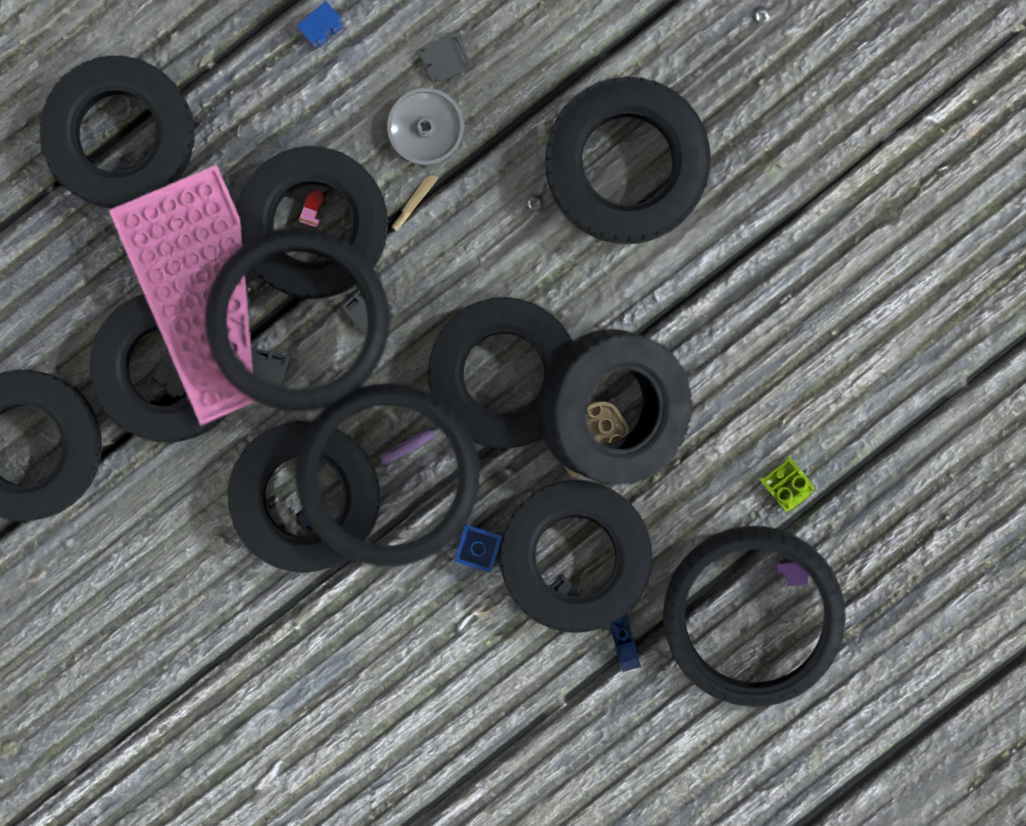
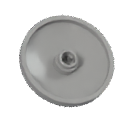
(425, 126)

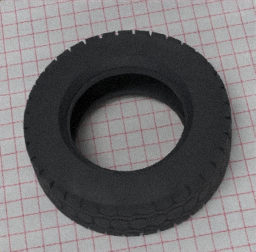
(627, 99)

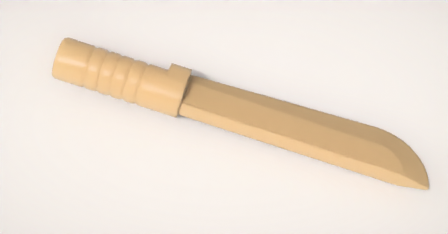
(422, 190)

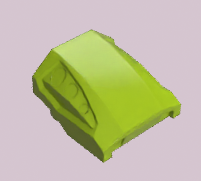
(788, 485)

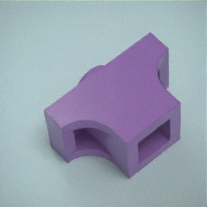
(794, 573)

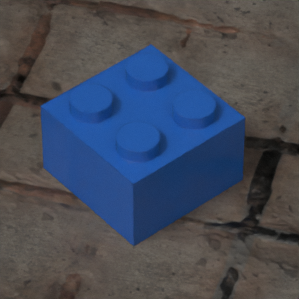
(320, 25)
(478, 548)

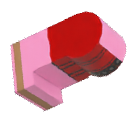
(311, 209)

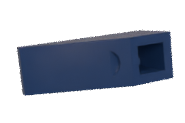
(625, 644)

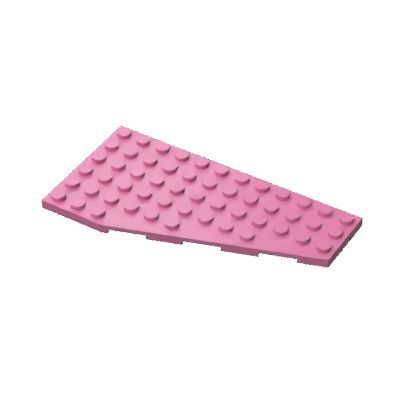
(176, 249)

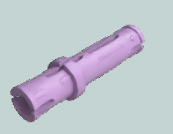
(407, 446)

